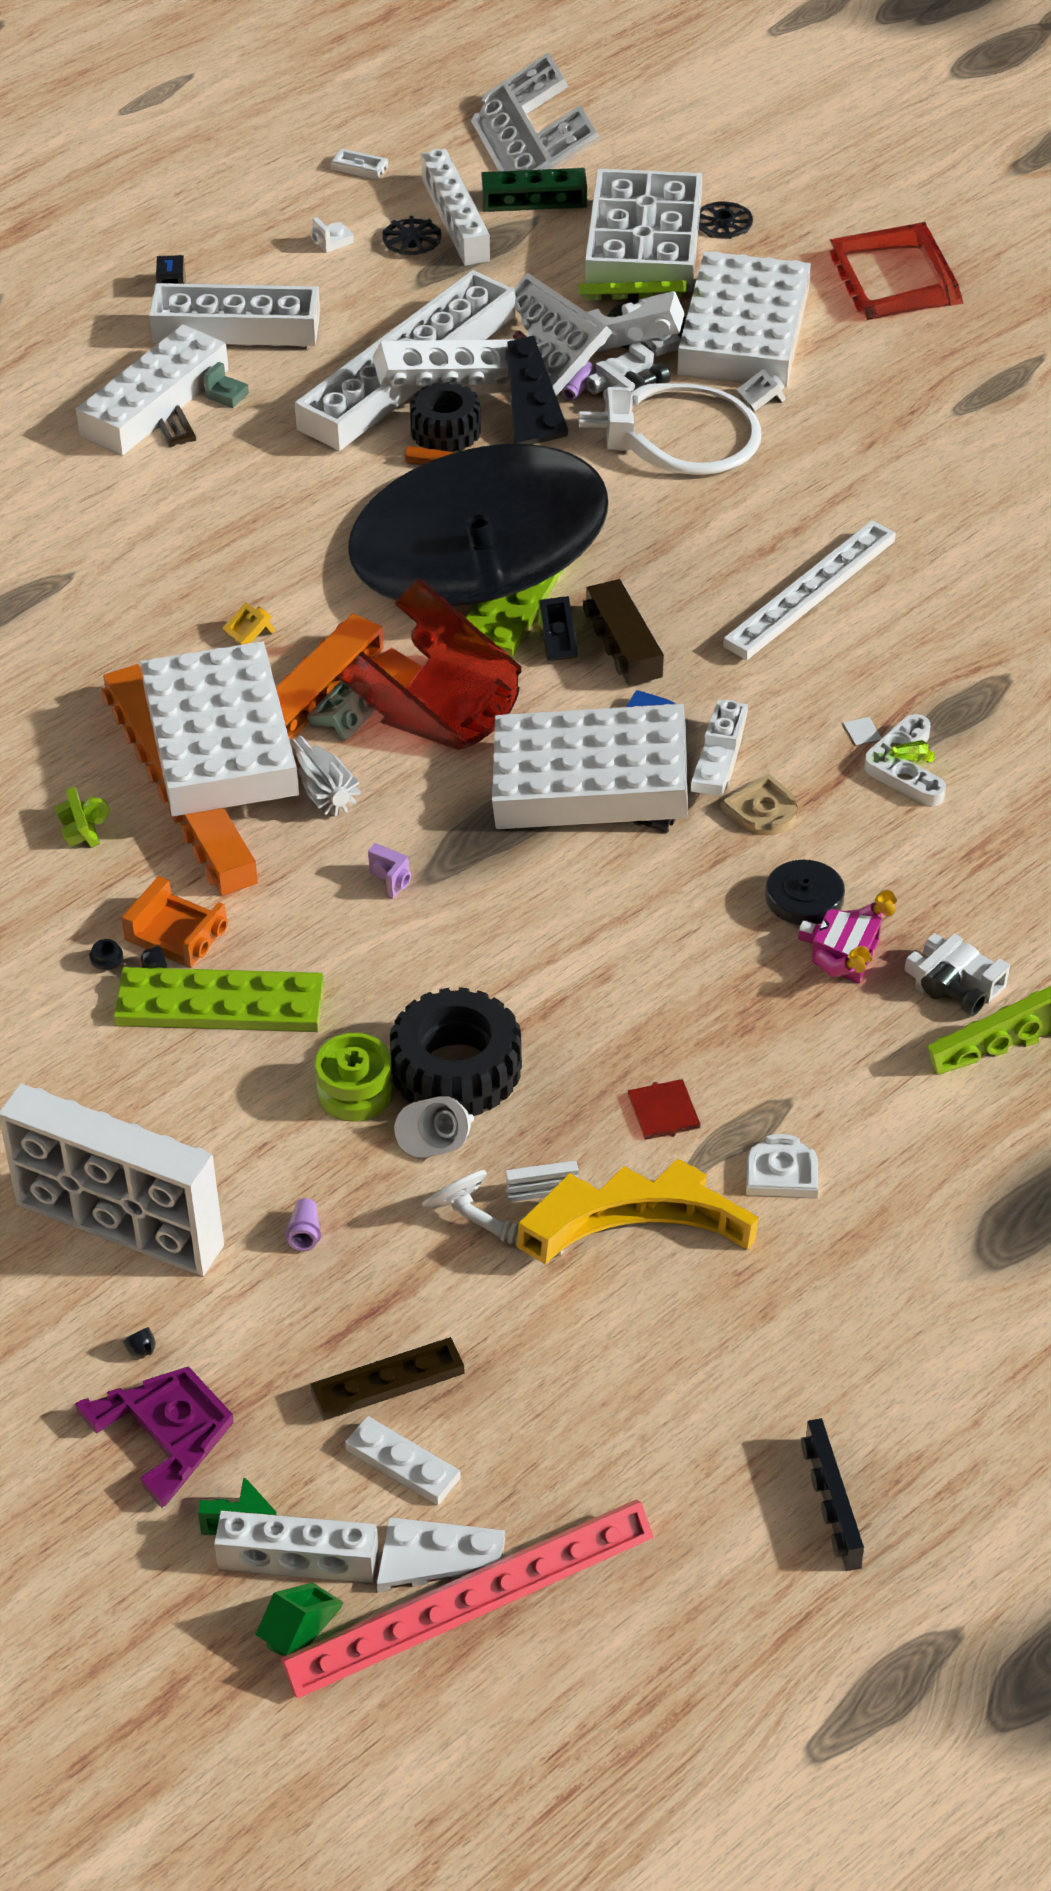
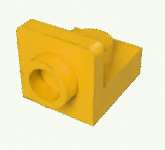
(248, 624)

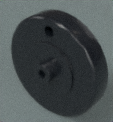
(804, 891)

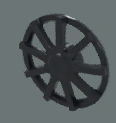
(724, 219)
(411, 236)

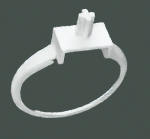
(622, 436)

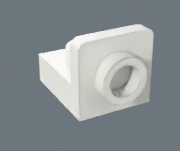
(331, 236)
(761, 389)

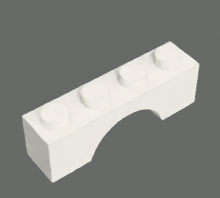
(656, 318)

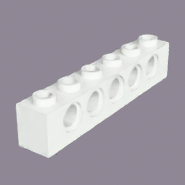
(455, 207)
(441, 361)

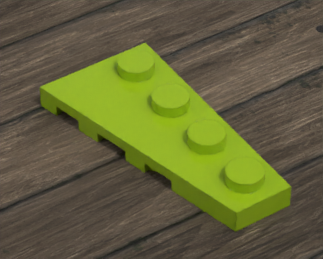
(621, 290)
(1008, 1026)

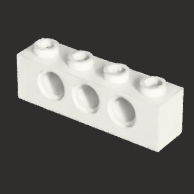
(296, 1546)

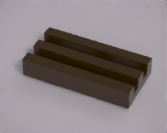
(178, 438)

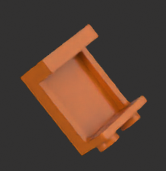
(173, 923)

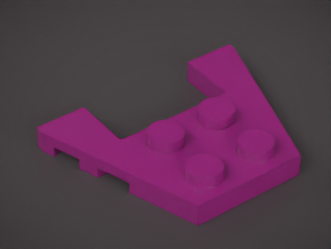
(176, 1414)

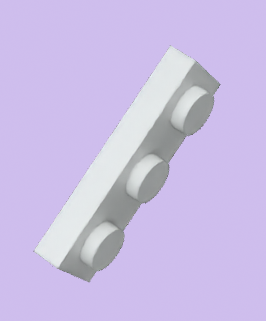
(403, 1460)

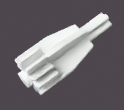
(324, 777)

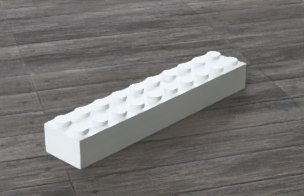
(352, 396)

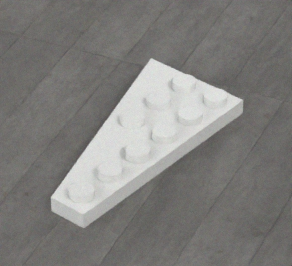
(561, 329)

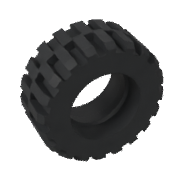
(451, 1020)

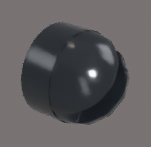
(153, 957)
(140, 1342)

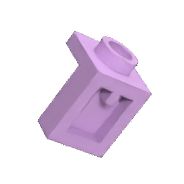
(389, 866)

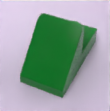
(250, 1502)

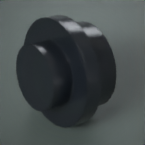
(106, 954)

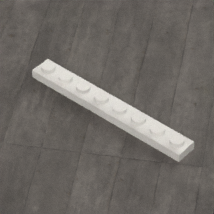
(808, 590)

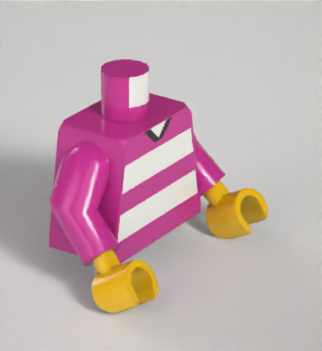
(848, 938)

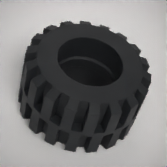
(445, 417)

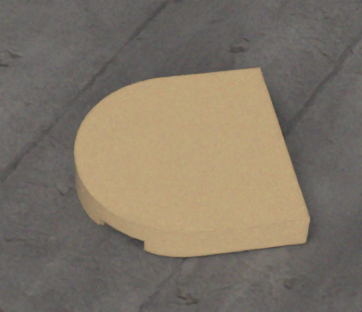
(762, 807)

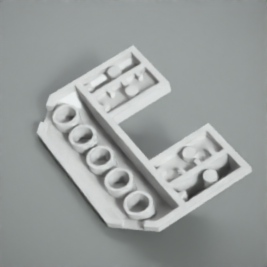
(510, 133)

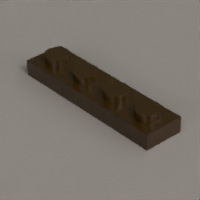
(387, 1378)

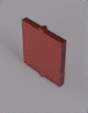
(663, 1109)

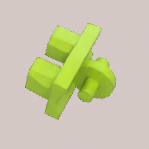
(84, 816)

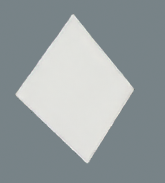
(862, 730)

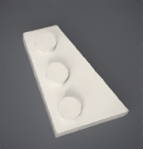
(432, 1550)

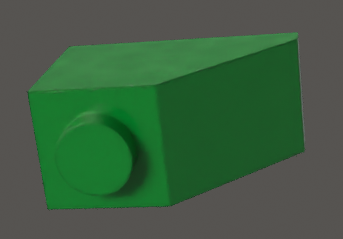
(296, 1617)

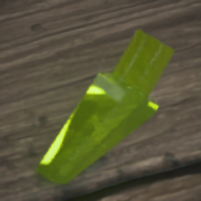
(913, 751)

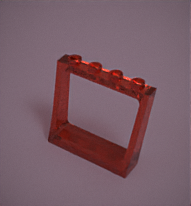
(907, 236)

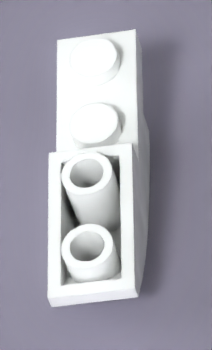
(720, 748)

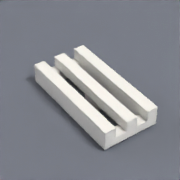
(359, 164)
(537, 1180)

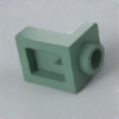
(223, 388)

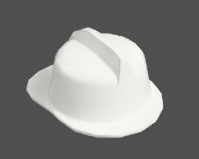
(432, 1127)

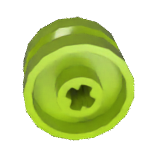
(354, 1076)

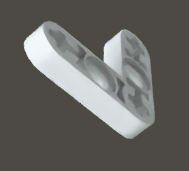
(924, 785)

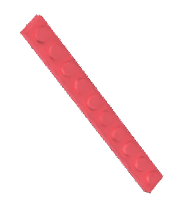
(466, 1598)

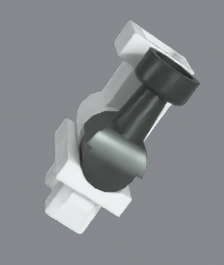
(628, 371)
(957, 971)

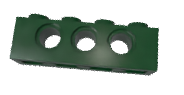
(534, 189)

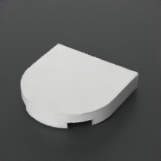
(782, 1168)

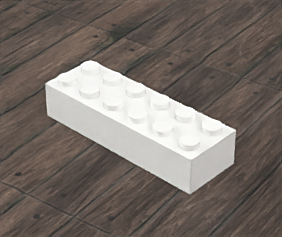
(238, 313)
(150, 390)

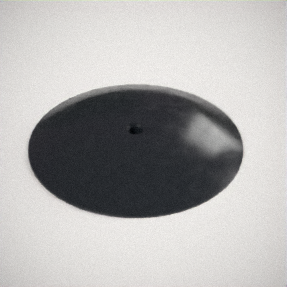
(479, 523)

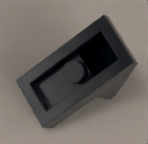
(557, 628)

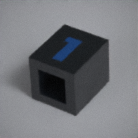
(170, 269)

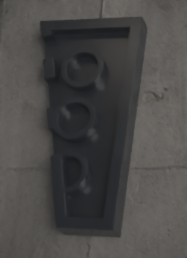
(532, 396)

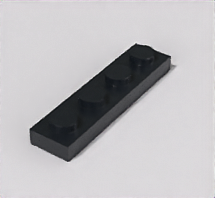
(836, 1505)

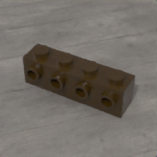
(623, 632)

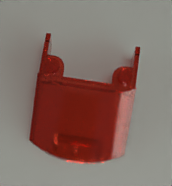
(457, 686)

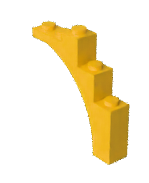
(676, 1197)

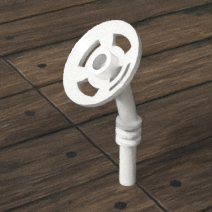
(459, 1198)

